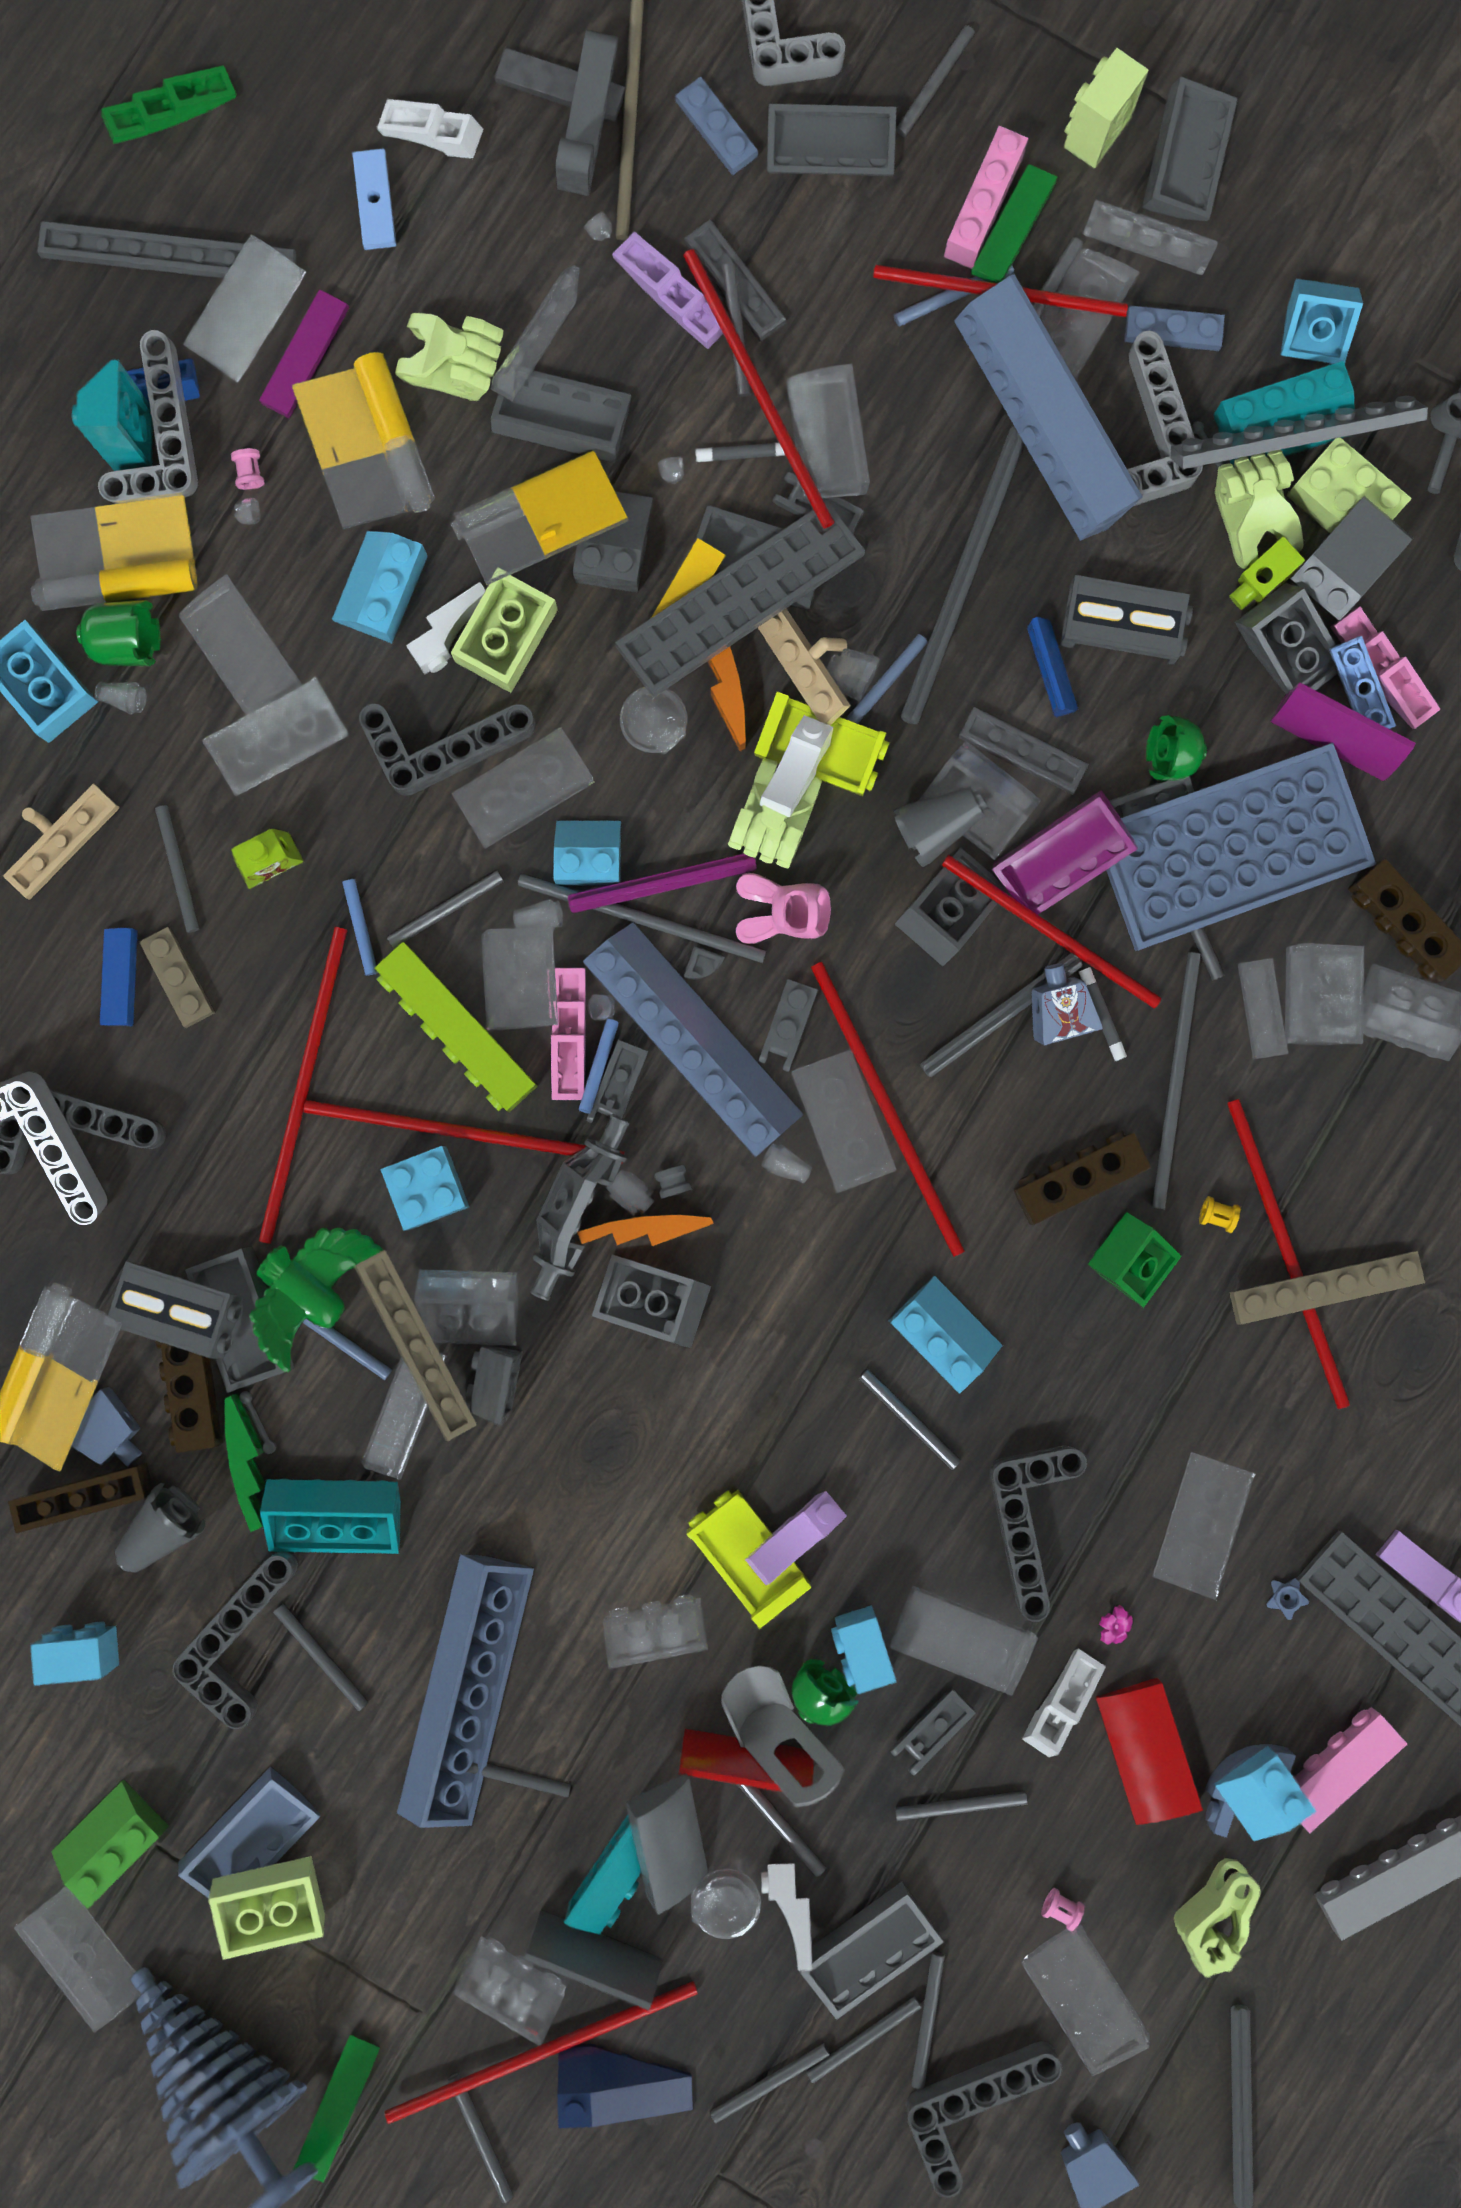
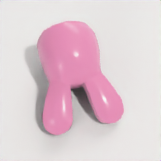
(796, 909)

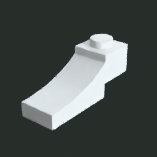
(432, 126)
(432, 647)
(797, 766)
(1064, 1704)
(780, 1885)

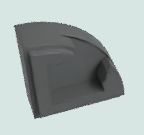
(702, 964)

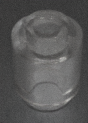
(631, 1193)

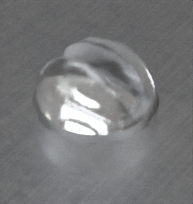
(599, 227)
(671, 469)
(248, 511)
(594, 1007)

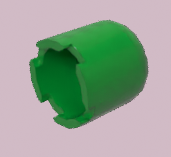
(120, 633)

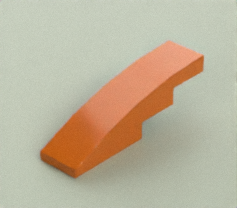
(728, 695)
(657, 1227)

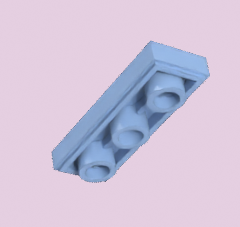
(373, 184)
(1354, 668)

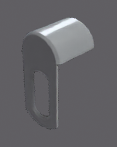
(763, 1719)

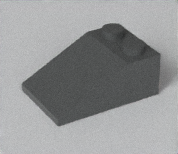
(618, 554)
(1352, 558)
(1289, 639)
(948, 911)
(651, 1301)
(494, 1383)

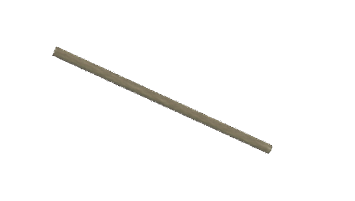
(629, 119)

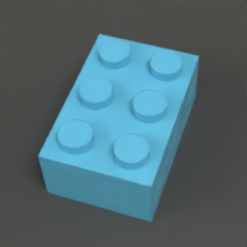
(40, 683)

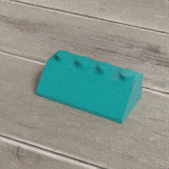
(1291, 399)
(116, 418)
(331, 1516)
(606, 1884)

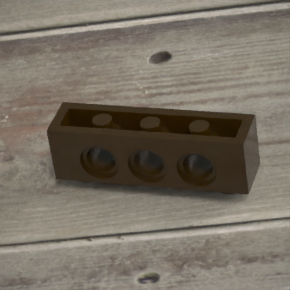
(1426, 922)
(1130, 1163)
(201, 1399)
(80, 1498)

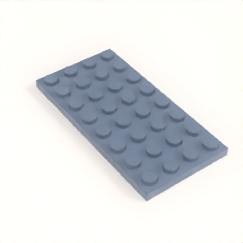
(1239, 847)

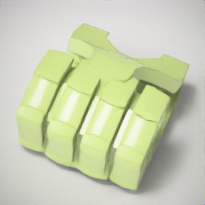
(452, 358)
(1254, 503)
(768, 831)
(1196, 1919)

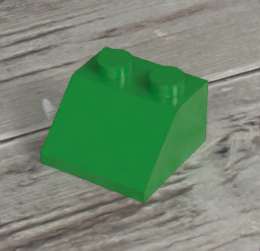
(1135, 1259)

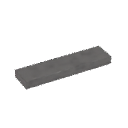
(548, 81)
(755, 304)
(1023, 751)

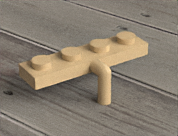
(805, 667)
(59, 840)

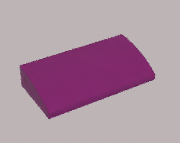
(1354, 735)
(1065, 854)

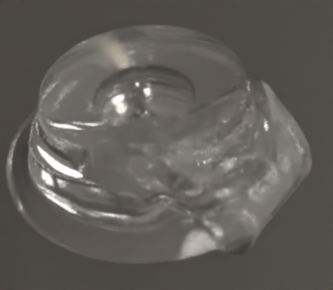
(654, 722)
(725, 1904)

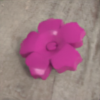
(1115, 1626)

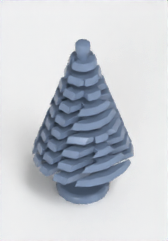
(217, 2095)

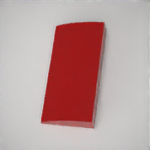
(1148, 1752)
(724, 1760)

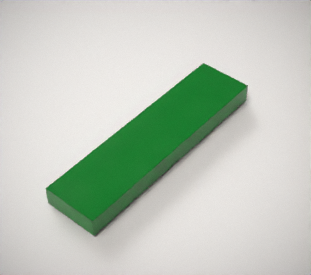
(1014, 225)

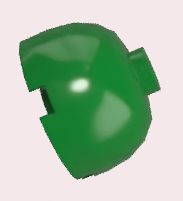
(1175, 748)
(822, 1695)

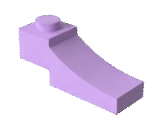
(795, 1537)
(1423, 1573)

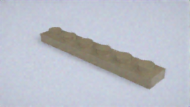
(1327, 1287)
(415, 1345)

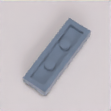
(716, 125)
(1176, 327)

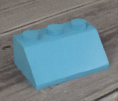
(381, 584)
(946, 1334)

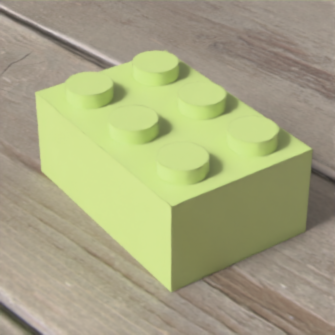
(1104, 106)
(1339, 482)
(504, 631)
(267, 1907)

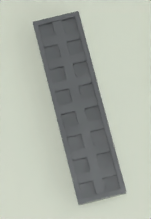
(738, 600)
(1388, 1620)

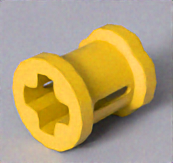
(1228, 1220)

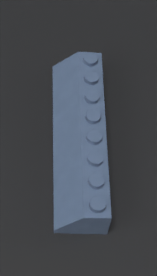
(1048, 408)
(693, 1038)
(465, 1691)

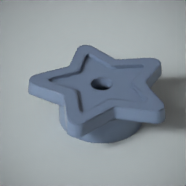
(1287, 1606)

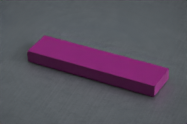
(304, 352)

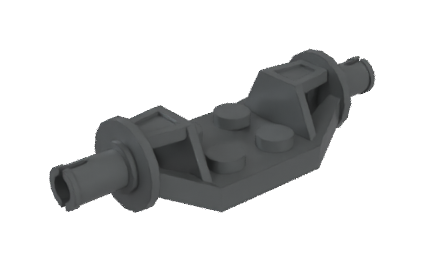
(566, 1203)

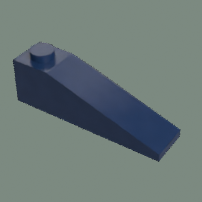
(614, 2088)

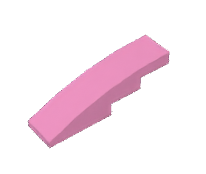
(1396, 675)
(569, 1036)

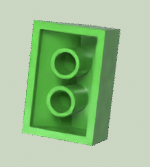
(107, 1843)

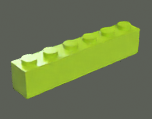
(455, 1027)

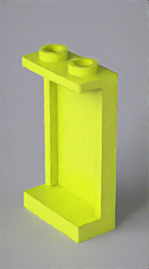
(850, 754)
(727, 1539)

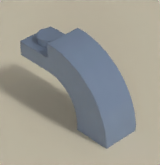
(1218, 1812)

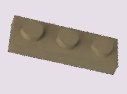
(177, 977)

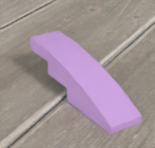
(668, 288)

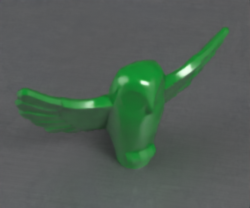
(303, 1288)

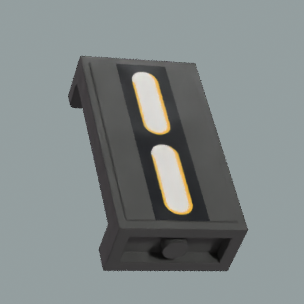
(1126, 618)
(176, 1311)

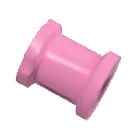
(247, 468)
(1071, 1918)

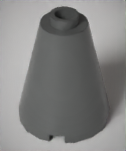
(939, 821)
(159, 1528)

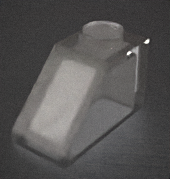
(853, 672)

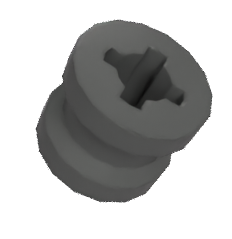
(672, 1181)

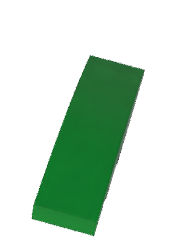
(169, 105)
(242, 1447)
(337, 2105)

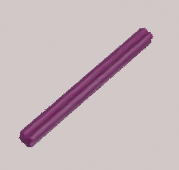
(661, 882)

